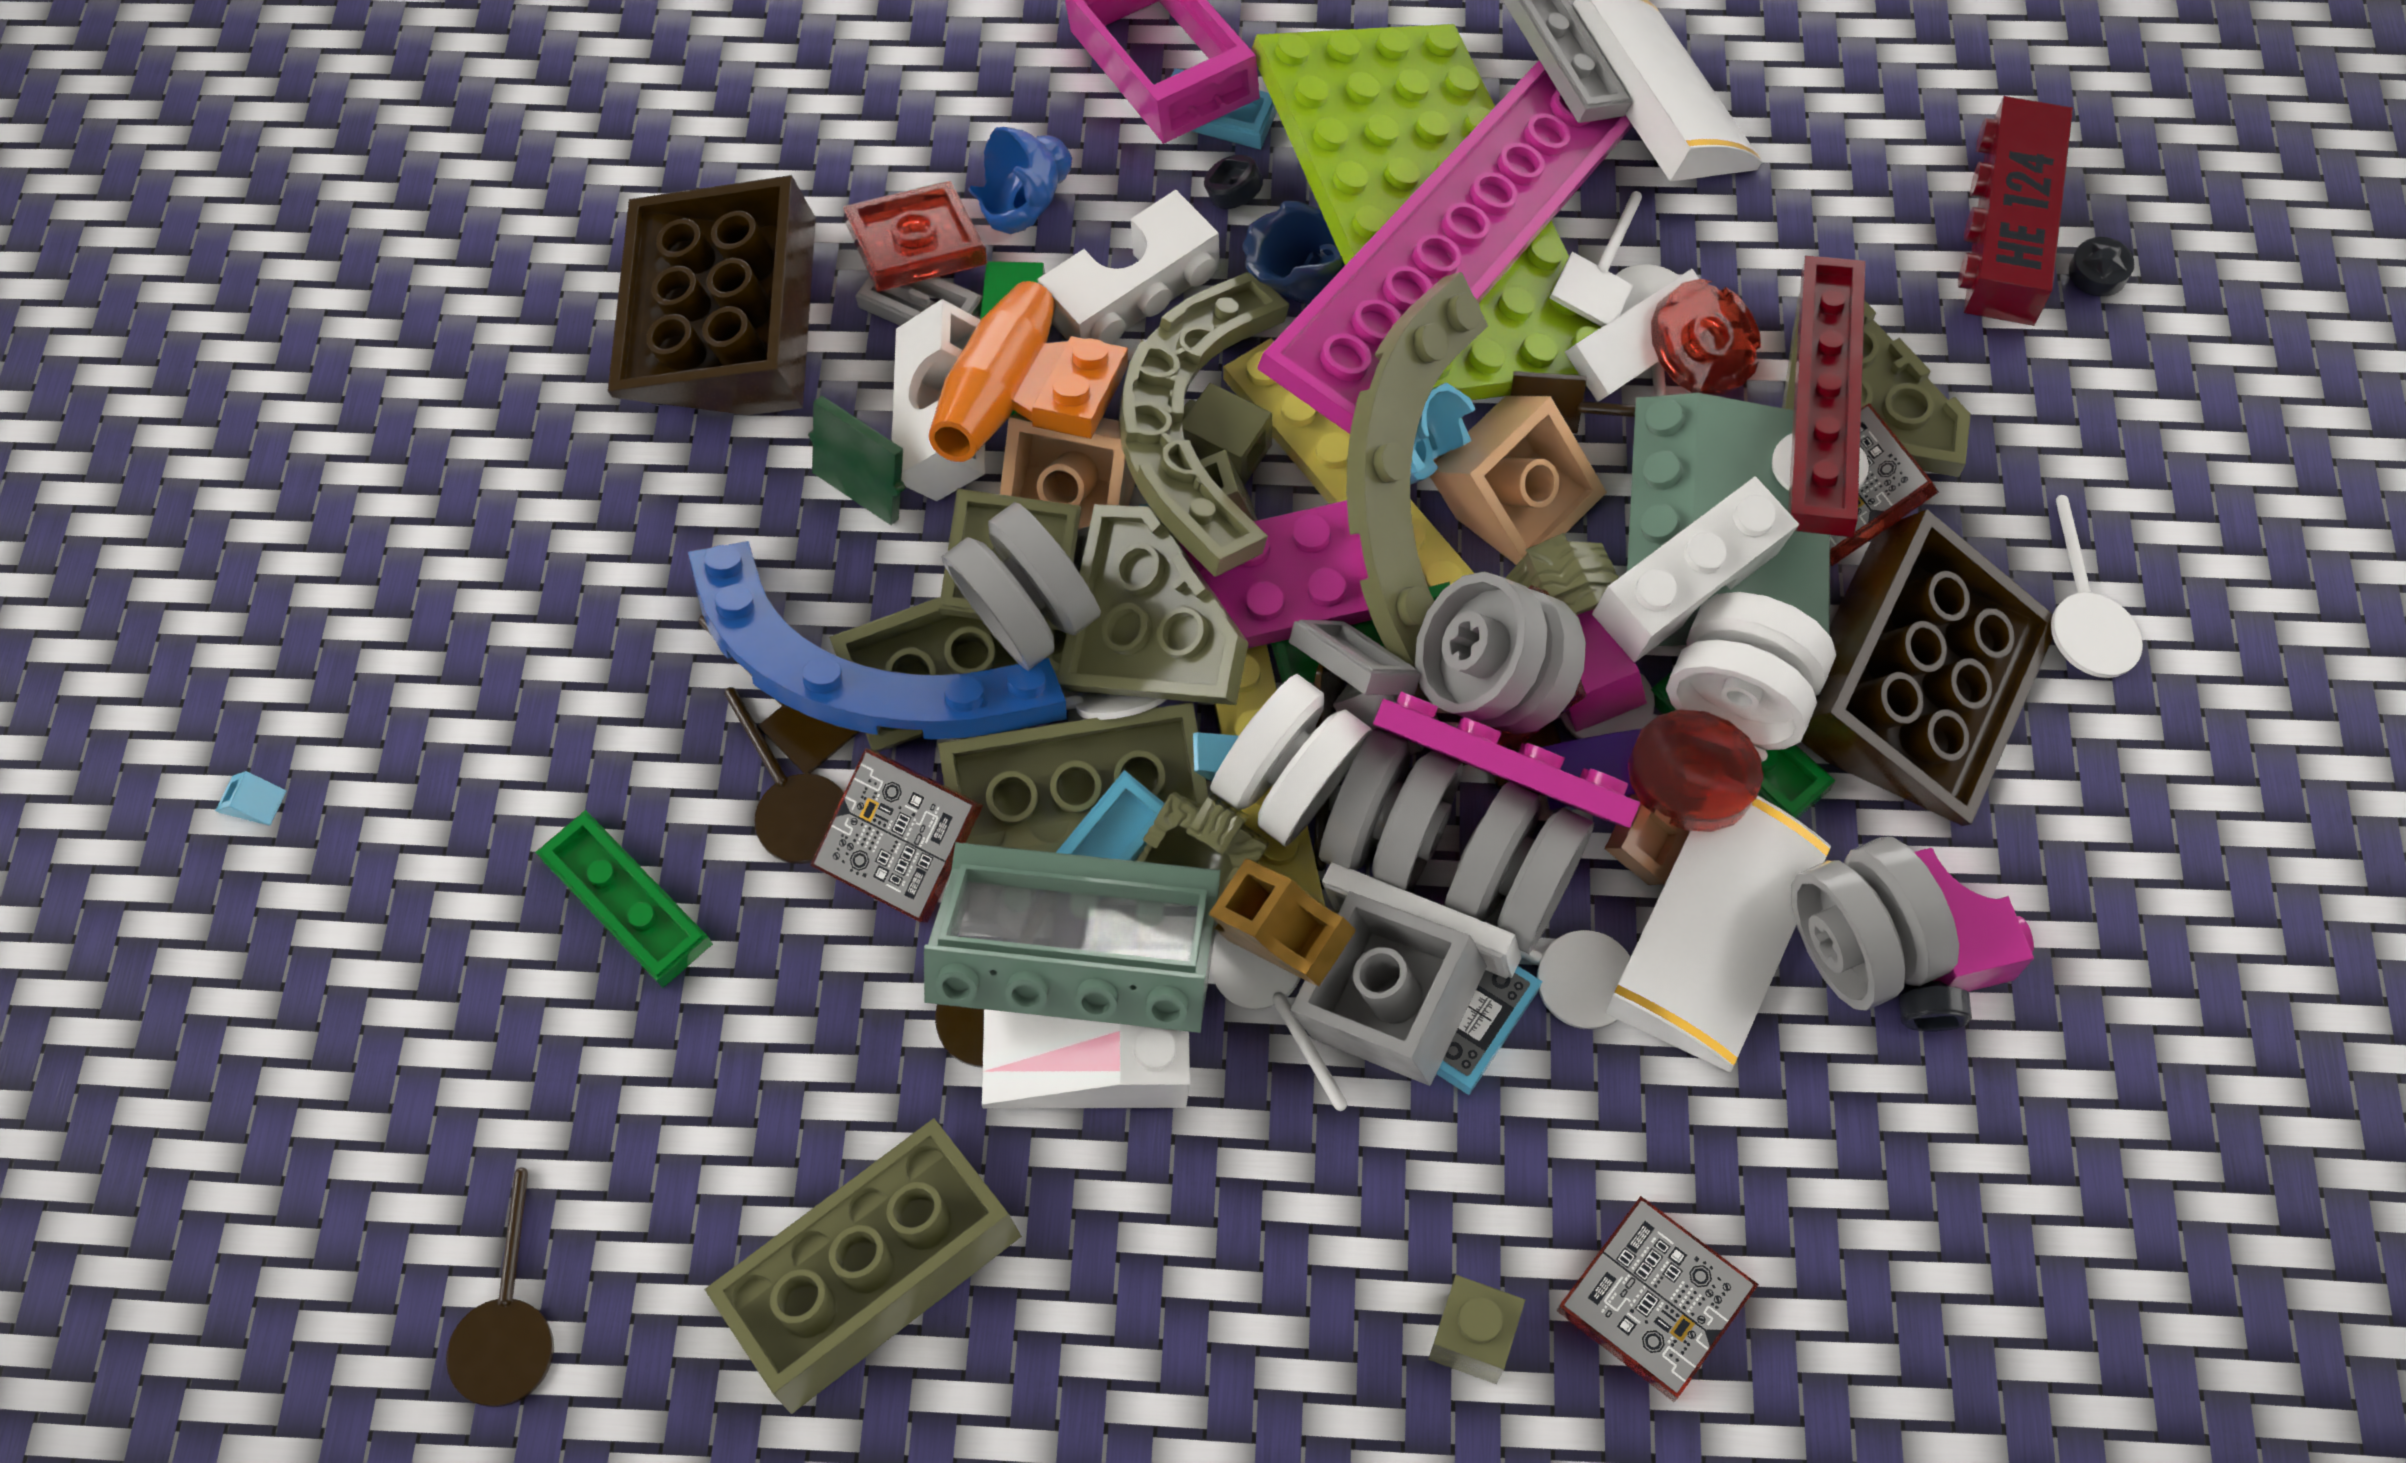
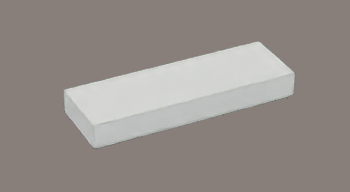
(1621, 346)
(1495, 944)

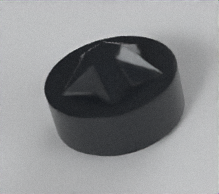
(1233, 181)
(2101, 266)
(1935, 1007)

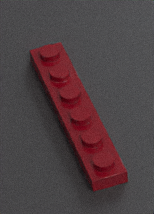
(1828, 397)

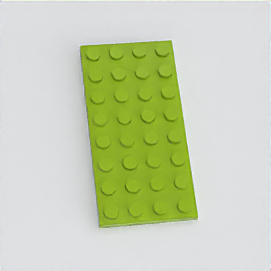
(1369, 127)

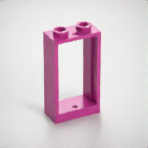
(1188, 98)

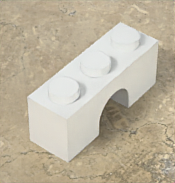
(1173, 252)
(923, 358)
(1692, 566)

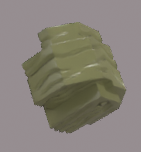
(1568, 571)
(1202, 837)

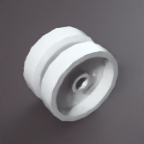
(1753, 667)
(1282, 753)

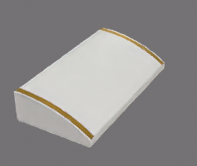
(1669, 95)
(1718, 934)

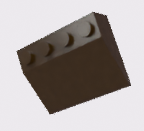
(715, 298)
(1928, 668)

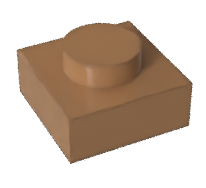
(1648, 845)

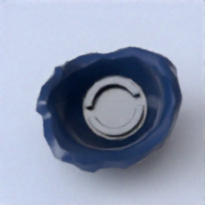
(1292, 251)

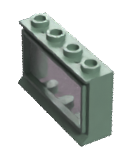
(1073, 937)

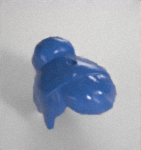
(1020, 177)

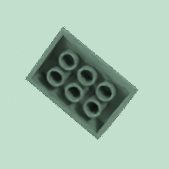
(1691, 458)

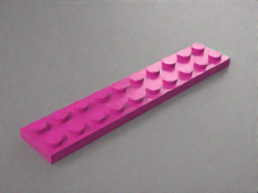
(1464, 218)

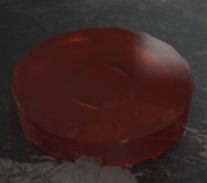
(1705, 338)
(1695, 770)

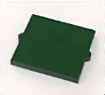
(856, 460)

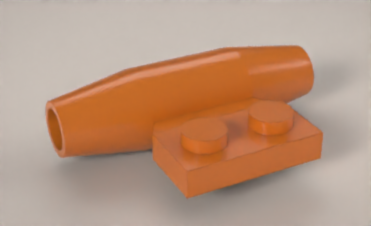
(1015, 369)

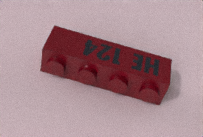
(2016, 211)

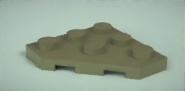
(1904, 397)
(1157, 621)

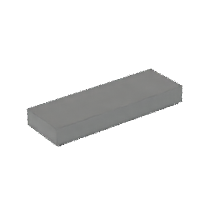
(1571, 58)

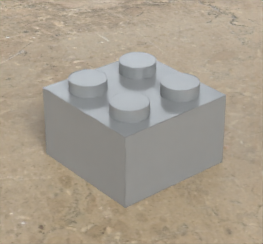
(1393, 990)

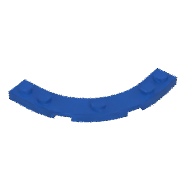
(851, 693)

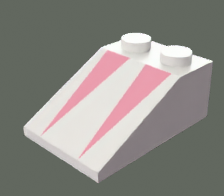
(1081, 1064)

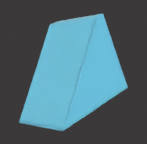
(1210, 752)
(251, 798)

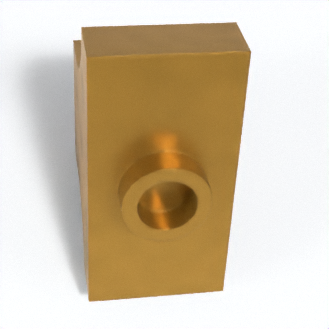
(1280, 922)

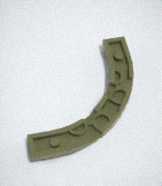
(1153, 414)
(1382, 451)

